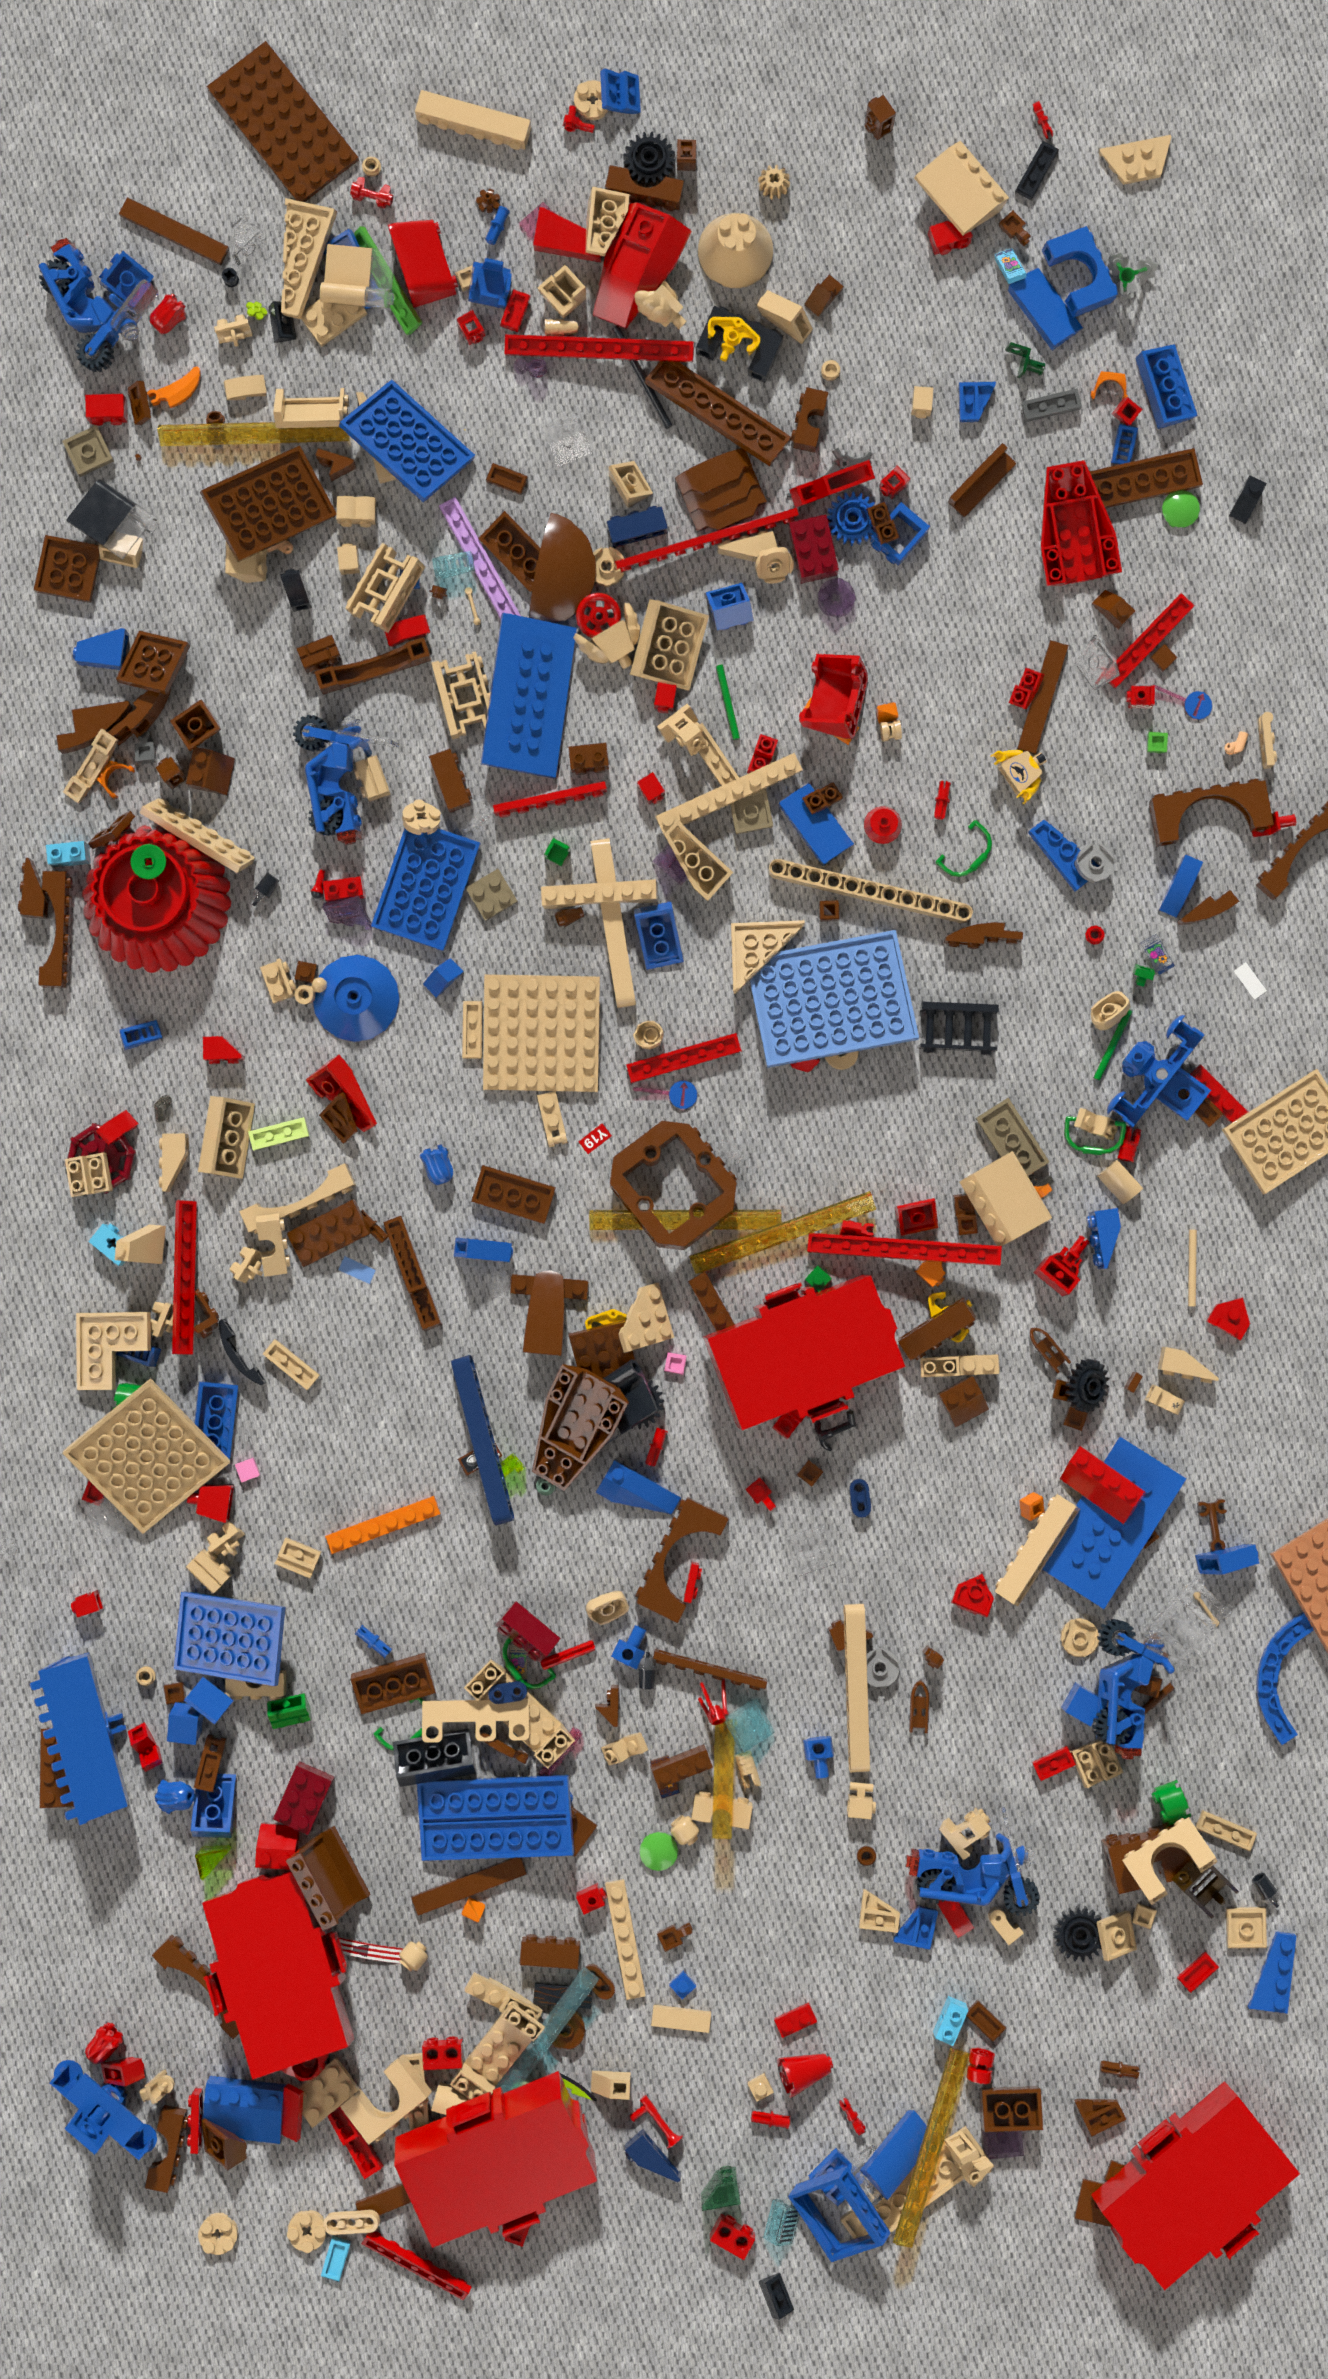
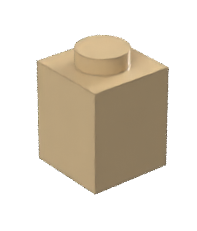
(922, 402)
(348, 559)

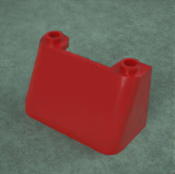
(422, 261)
(836, 695)

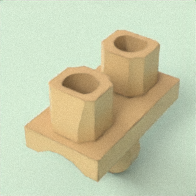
(233, 331)
(249, 1266)
(164, 1310)
(226, 1543)
(157, 2087)

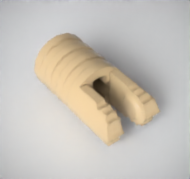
(560, 327)
(747, 1766)

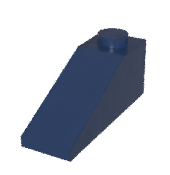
(649, 2156)

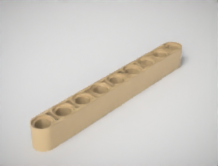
(613, 927)
(856, 1688)

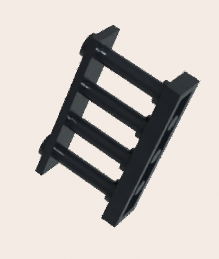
(968, 1011)

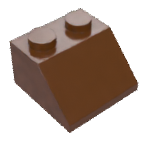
(196, 724)
(210, 771)
(963, 1401)

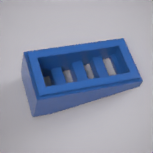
(1128, 429)
(129, 1045)
(149, 1357)

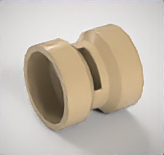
(894, 730)

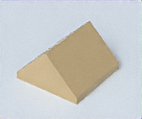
(629, 482)

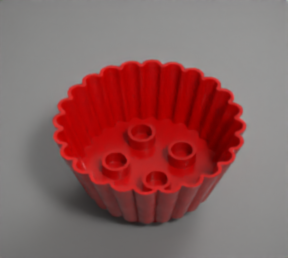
(159, 918)

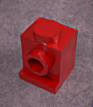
(1144, 703)

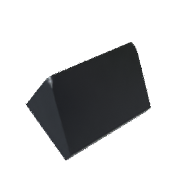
(282, 326)
(776, 2296)

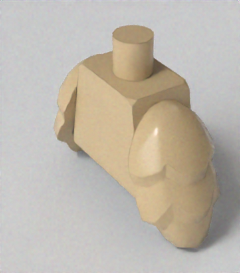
(660, 305)
(613, 642)

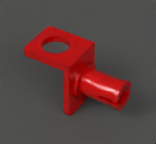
(1279, 822)

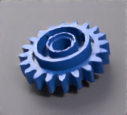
(842, 526)

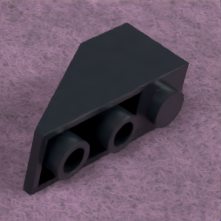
(296, 590)

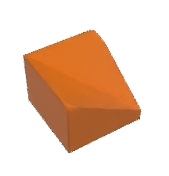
(887, 712)
(1031, 1506)
(473, 1909)

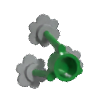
(1118, 264)

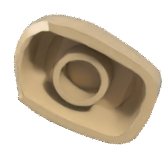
(1109, 1010)
(607, 1607)

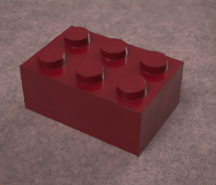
(813, 549)
(527, 1632)
(303, 1797)

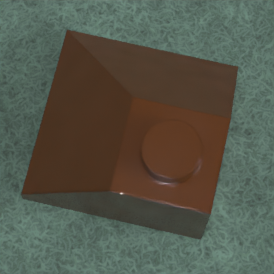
(223, 2145)

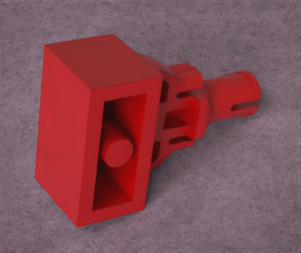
(1062, 1270)

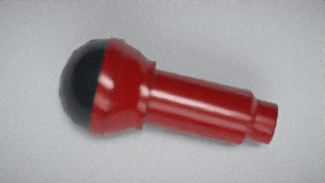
(317, 891)

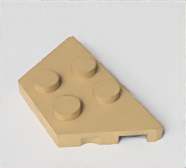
(1137, 159)

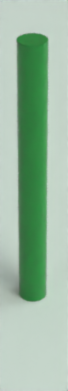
(727, 701)
(1112, 1046)

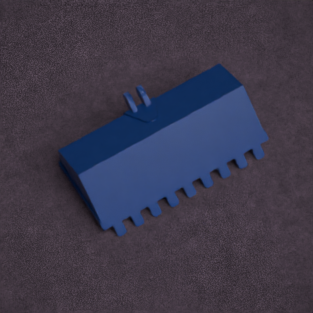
(82, 1738)

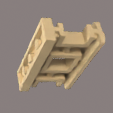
(395, 595)
(450, 699)

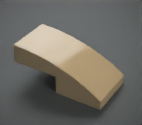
(244, 387)

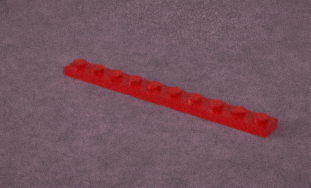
(599, 348)
(699, 542)
(904, 1249)

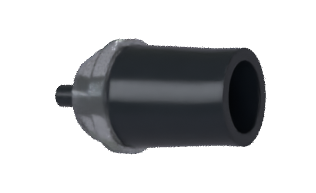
(264, 889)
(647, 1670)
(1266, 1889)

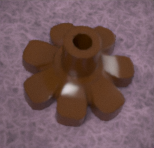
(488, 201)

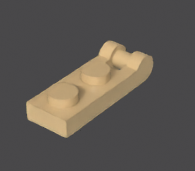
(1267, 740)
(552, 1118)

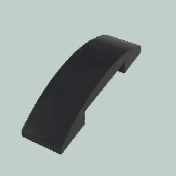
(226, 1333)

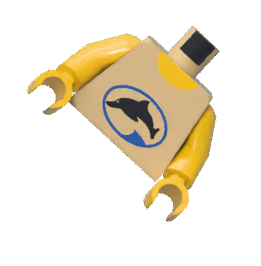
(1020, 771)

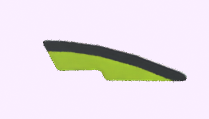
(577, 2088)

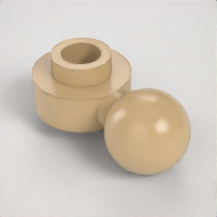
(318, 985)

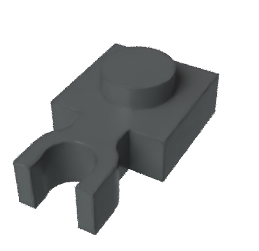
(145, 750)

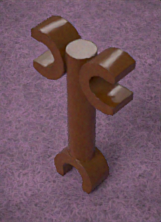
(1211, 1509)

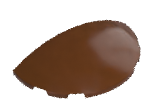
(563, 571)

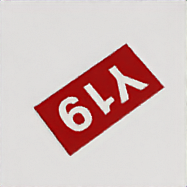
(595, 1138)

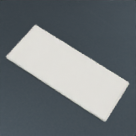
(1250, 980)

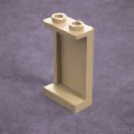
(310, 411)

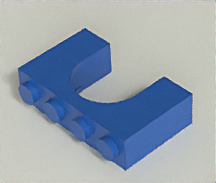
(1080, 246)

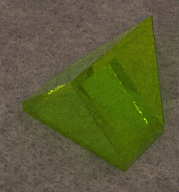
(209, 1857)

